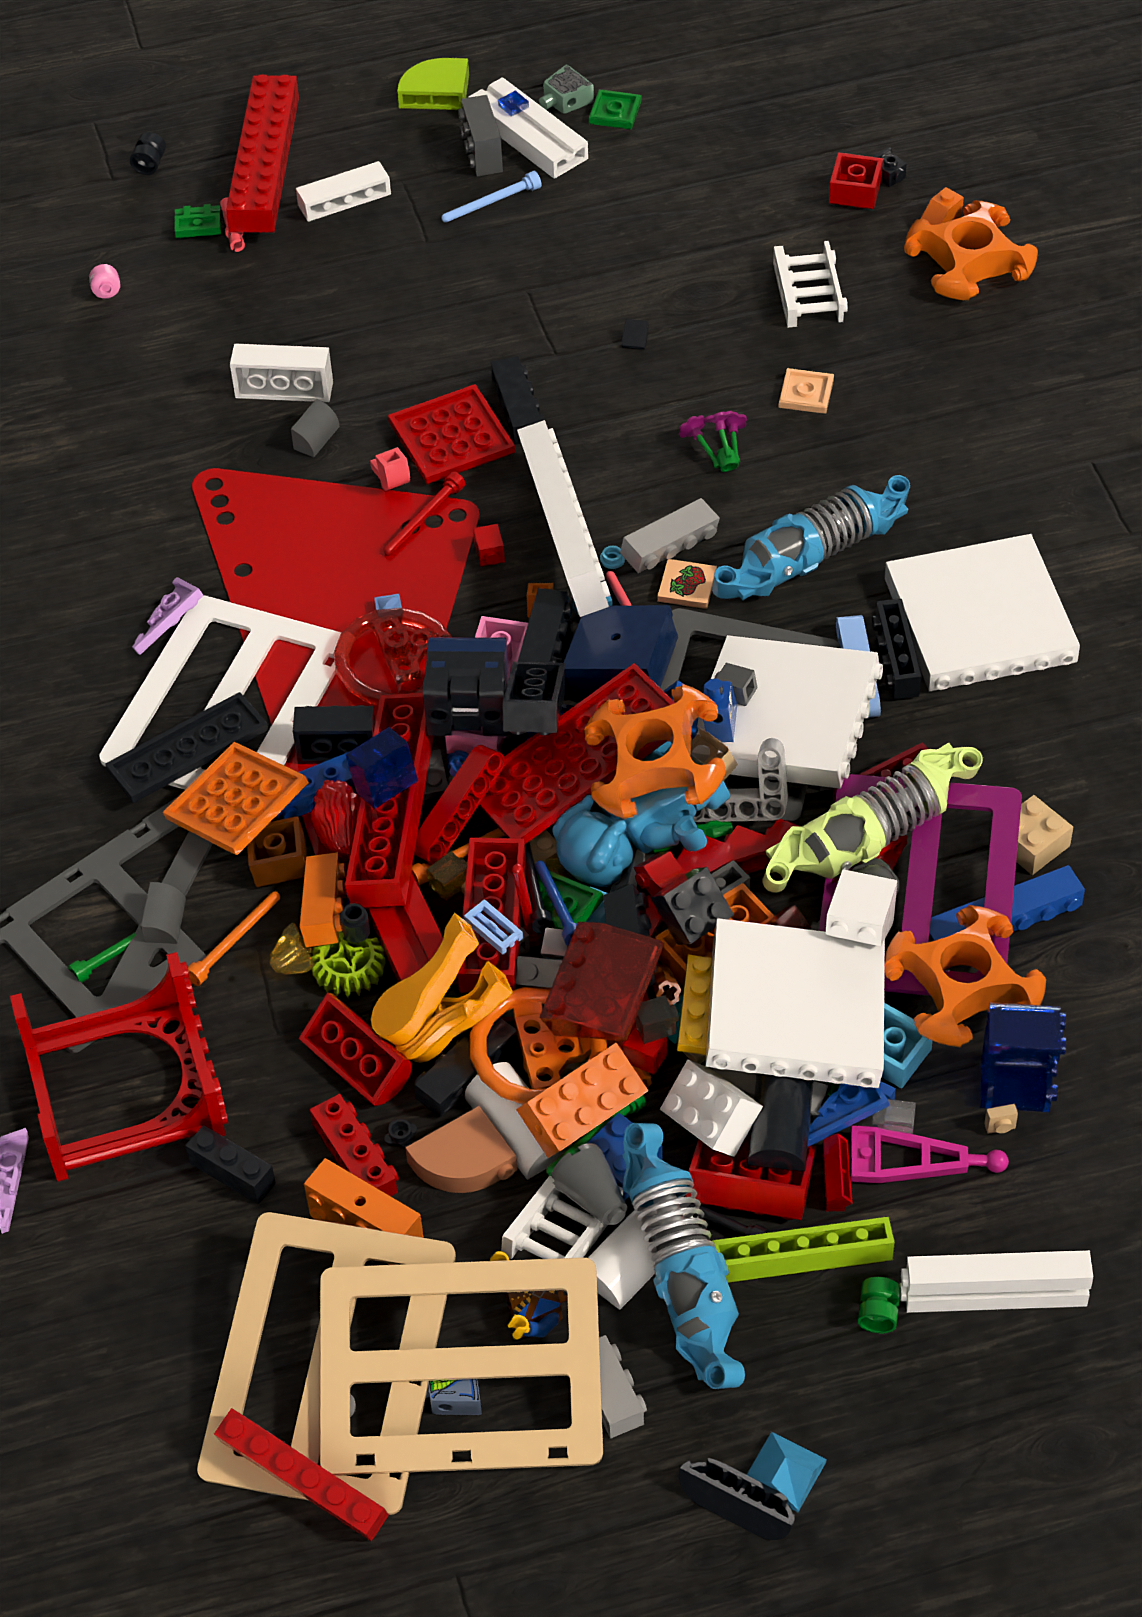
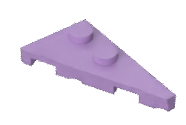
(12, 1156)

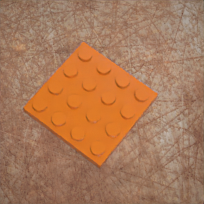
(235, 798)

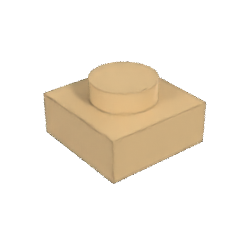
(1001, 1119)

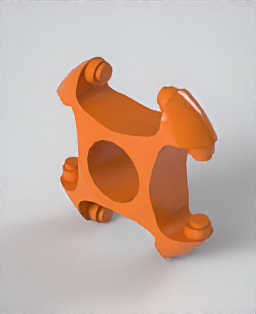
(964, 267)
(670, 771)
(957, 999)

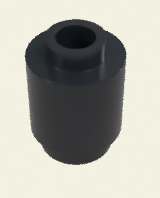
(355, 923)

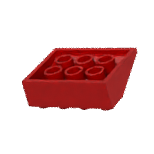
(762, 1190)

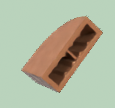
(463, 1155)

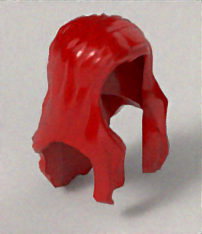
(336, 817)

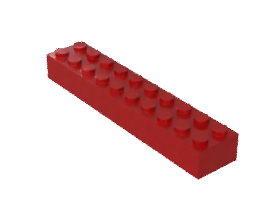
(262, 154)
(388, 835)

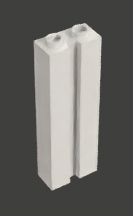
(536, 132)
(996, 1281)

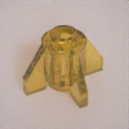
(291, 954)

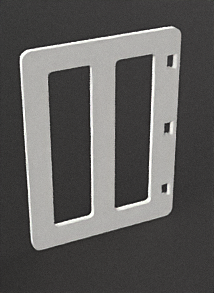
(264, 631)

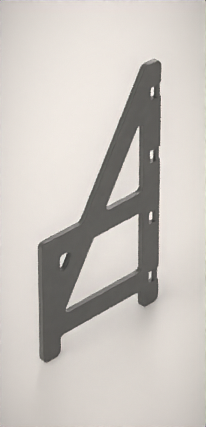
(133, 974)

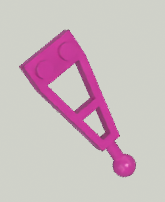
(867, 1157)

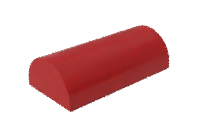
(356, 1051)

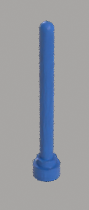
(557, 901)

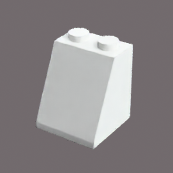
(862, 908)

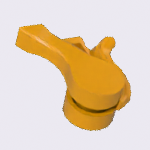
(417, 1014)

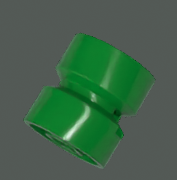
(879, 1305)

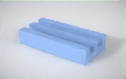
(516, 933)

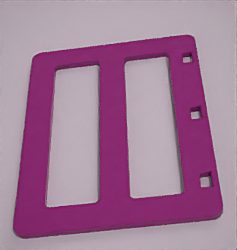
(1006, 810)

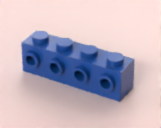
(304, 801)

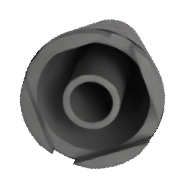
(590, 1184)

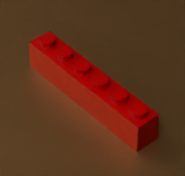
(301, 1474)

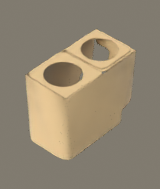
(714, 745)

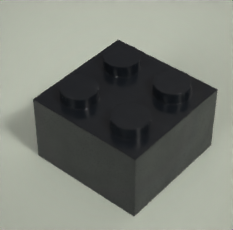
(691, 905)

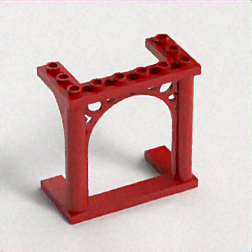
(166, 1002)

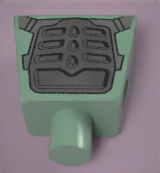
(566, 91)

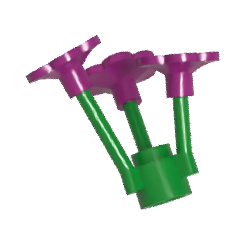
(731, 421)

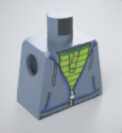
(454, 1396)

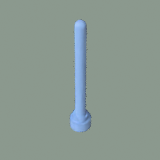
(530, 181)

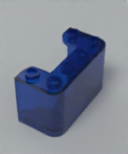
(1021, 1056)

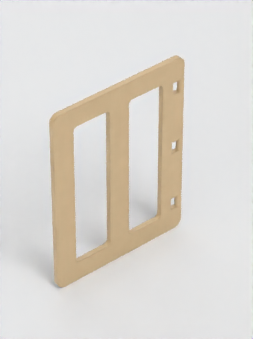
(406, 1400)
(489, 1450)

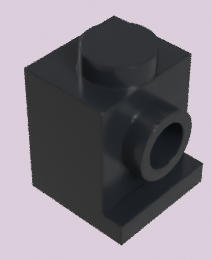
(893, 167)

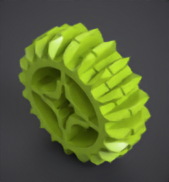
(336, 974)

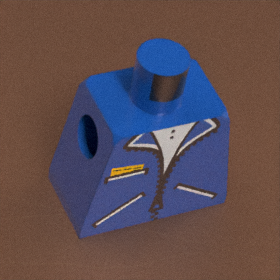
(723, 695)

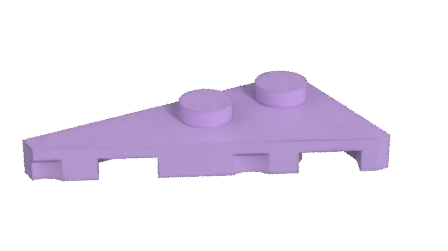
(168, 612)

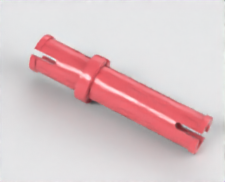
(235, 238)

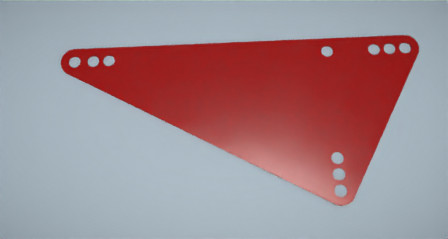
(323, 562)

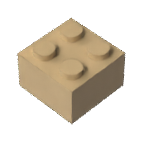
(1041, 835)

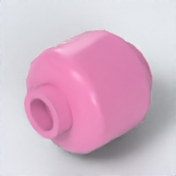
(104, 281)

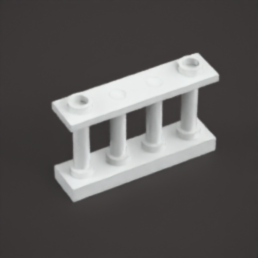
(790, 294)
(533, 1219)

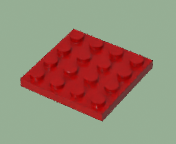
(451, 433)

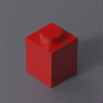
(489, 545)

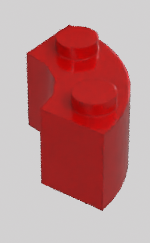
(658, 872)

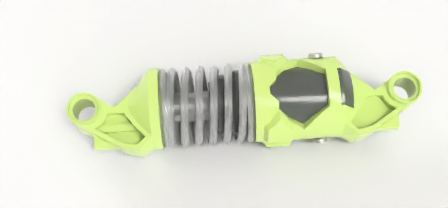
(864, 824)

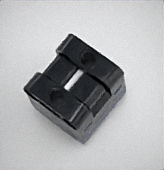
(465, 685)

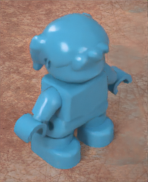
(599, 846)

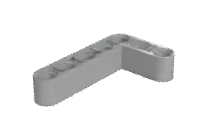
(759, 796)

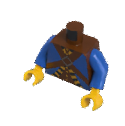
(533, 1311)

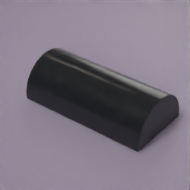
(782, 1126)

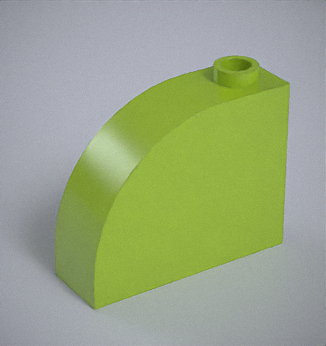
(434, 84)

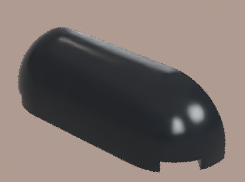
(737, 1498)

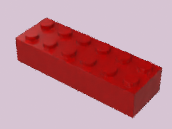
(492, 879)

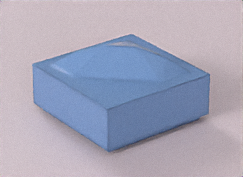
(387, 602)

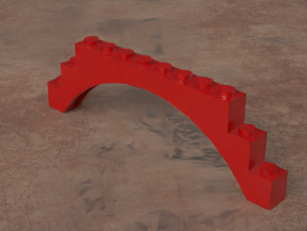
(748, 851)

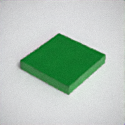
(615, 109)

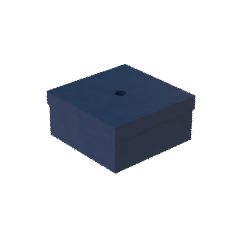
(614, 640)

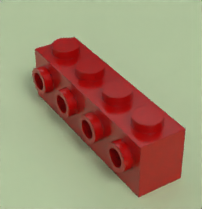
(351, 1144)

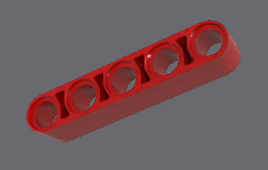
(458, 803)

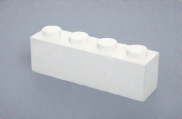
(343, 191)

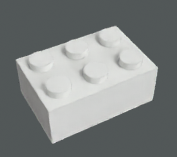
(711, 1108)

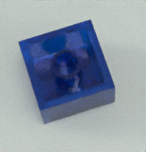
(382, 767)

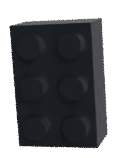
(330, 731)

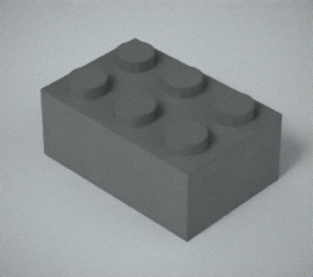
(480, 135)

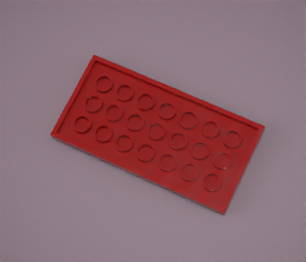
(558, 769)

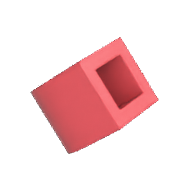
(391, 468)

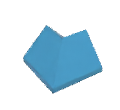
(787, 1469)

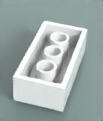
(281, 372)

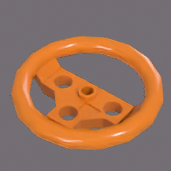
(538, 1049)

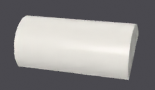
(509, 1123)
(624, 1261)

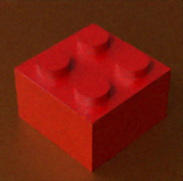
(856, 180)

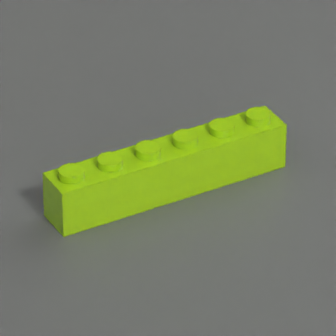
(807, 1249)

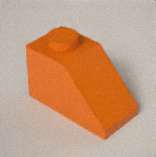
(944, 207)

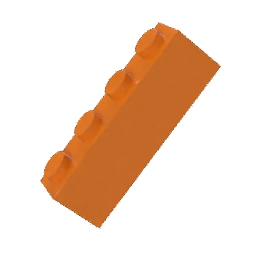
(322, 899)

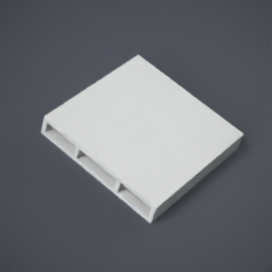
(982, 612)
(806, 700)
(796, 1004)

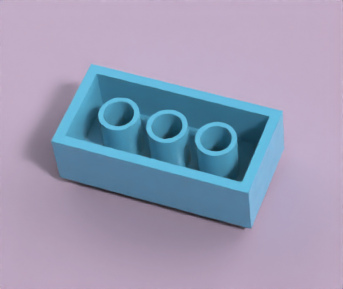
(902, 1047)

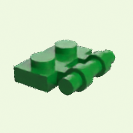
(197, 221)

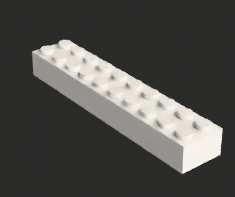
(565, 518)

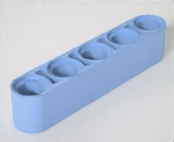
(853, 636)

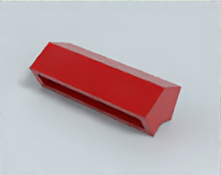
(837, 1173)

